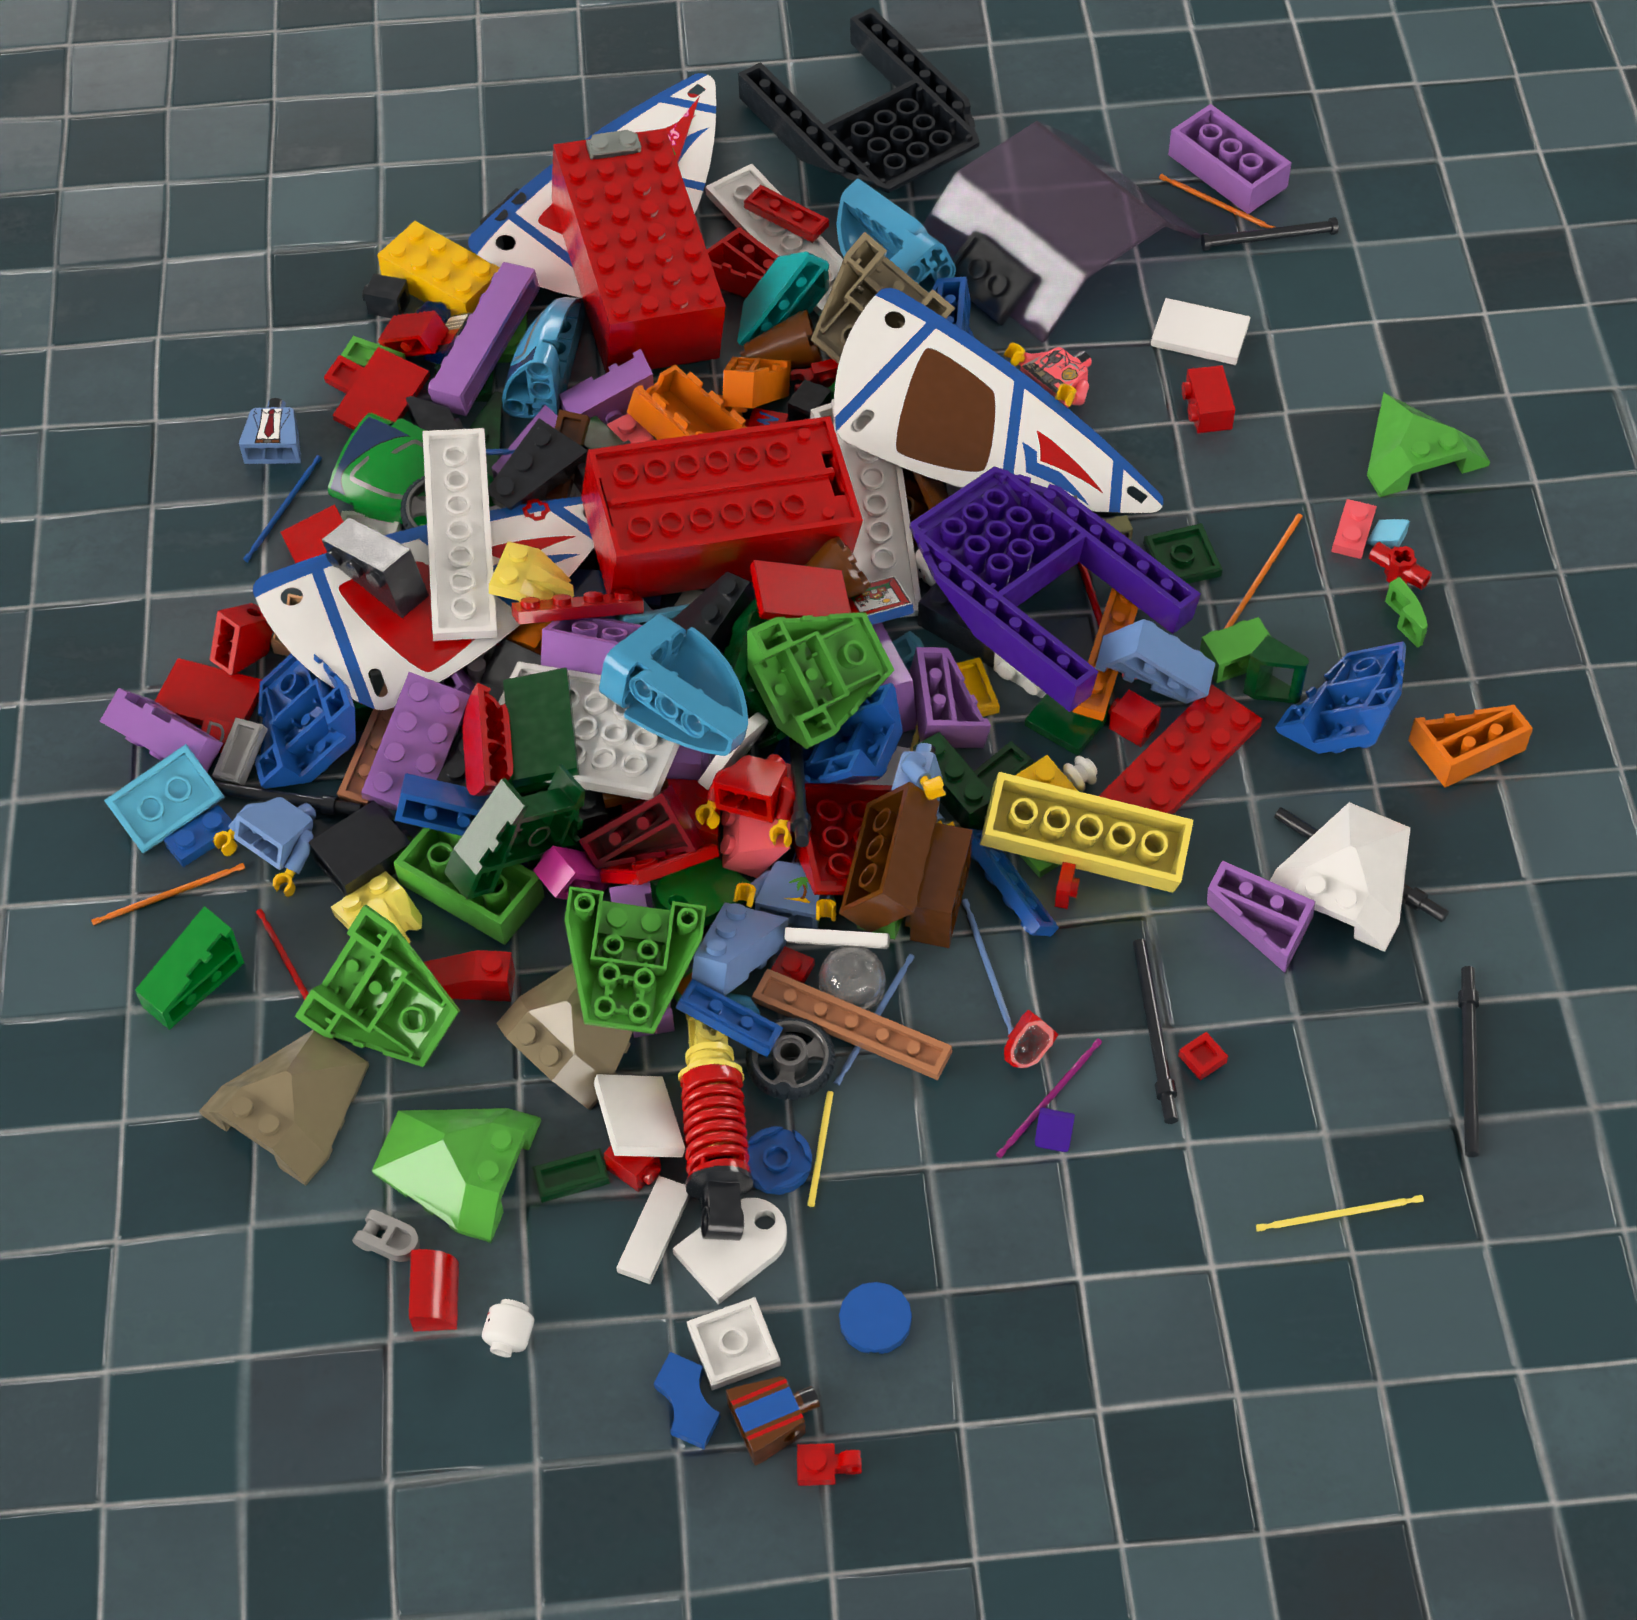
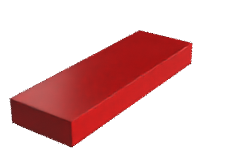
(786, 213)

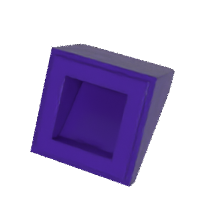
(1054, 1129)

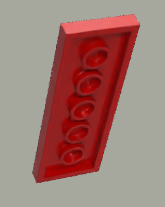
(1185, 754)

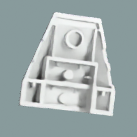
(1353, 872)

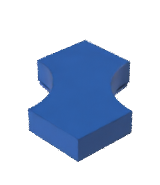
(693, 1416)

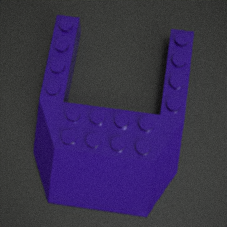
(1012, 538)

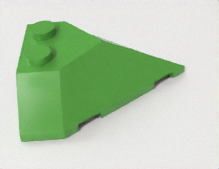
(1414, 442)

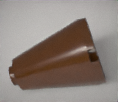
(787, 341)

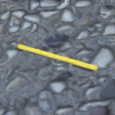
(820, 1149)

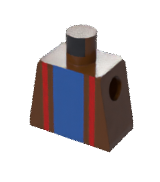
(770, 1415)

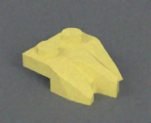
(528, 573)
(386, 898)

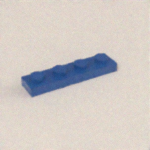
(1014, 889)

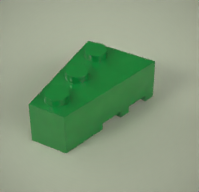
(190, 969)

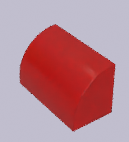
(433, 1290)

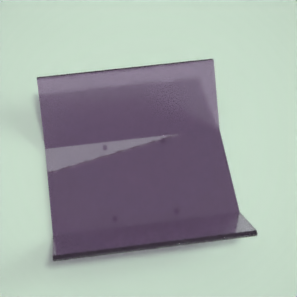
(1052, 212)

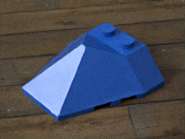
(1351, 703)
(305, 723)
(859, 748)

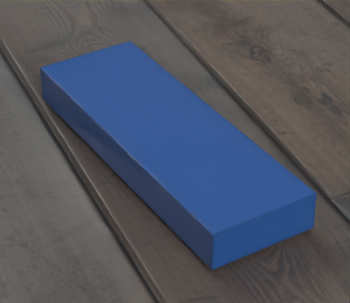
(729, 1017)

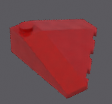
(834, 832)

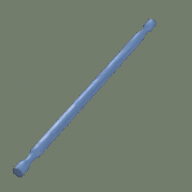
(987, 964)
(879, 1010)

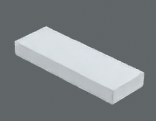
(653, 1230)

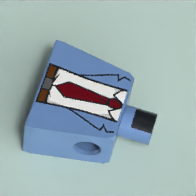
(271, 435)

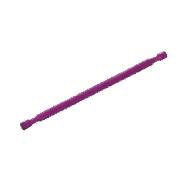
(1048, 1098)

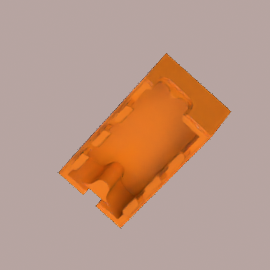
(680, 407)

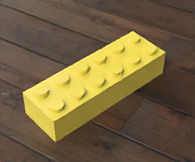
(1086, 831)

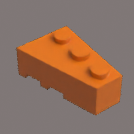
(754, 382)
(1469, 743)

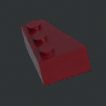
(643, 832)

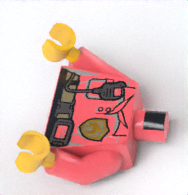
(1055, 371)

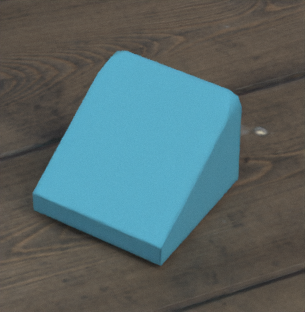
(1389, 532)
(906, 647)

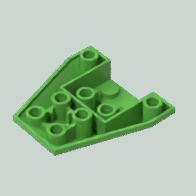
(629, 957)

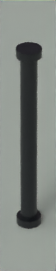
(1269, 233)

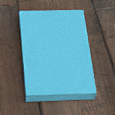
(164, 798)

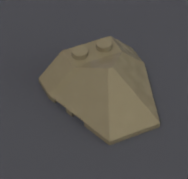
(859, 279)
(553, 1036)
(292, 1102)

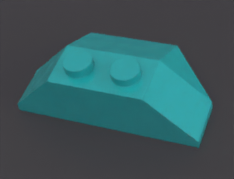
(788, 286)

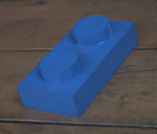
(197, 836)

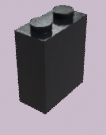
(360, 847)

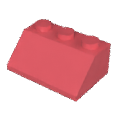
(747, 843)

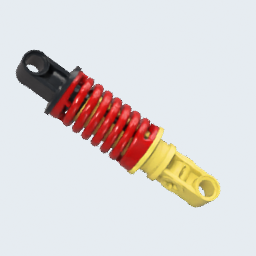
(715, 1132)

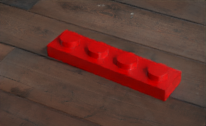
(565, 607)

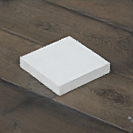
(733, 1343)

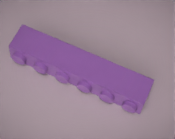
(484, 338)

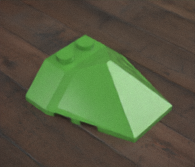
(816, 671)
(380, 995)
(456, 1162)

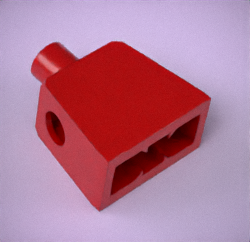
(240, 637)

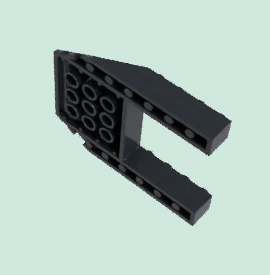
(886, 139)

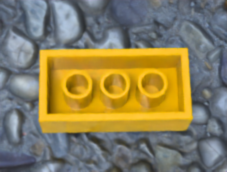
(437, 268)

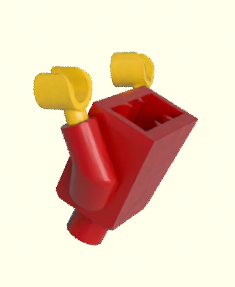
(754, 790)

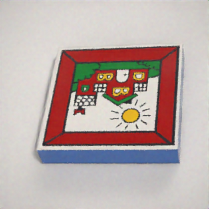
(883, 601)

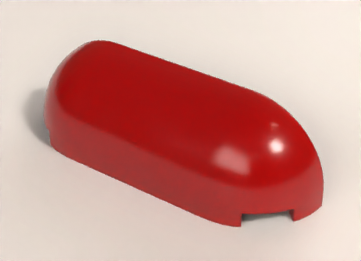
(486, 742)

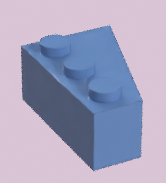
(1158, 659)
(736, 946)

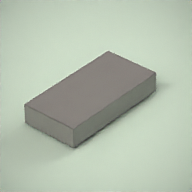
(239, 752)

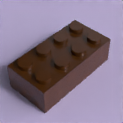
(889, 858)

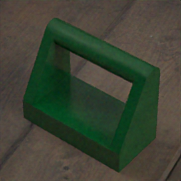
(1261, 683)

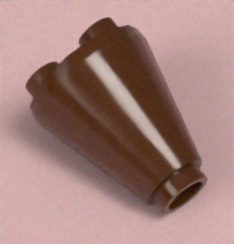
(838, 557)

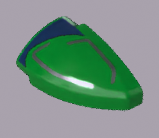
(379, 467)

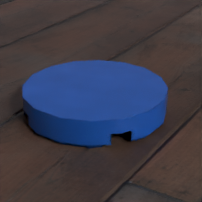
(779, 1160)
(875, 1318)

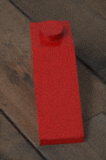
(476, 975)

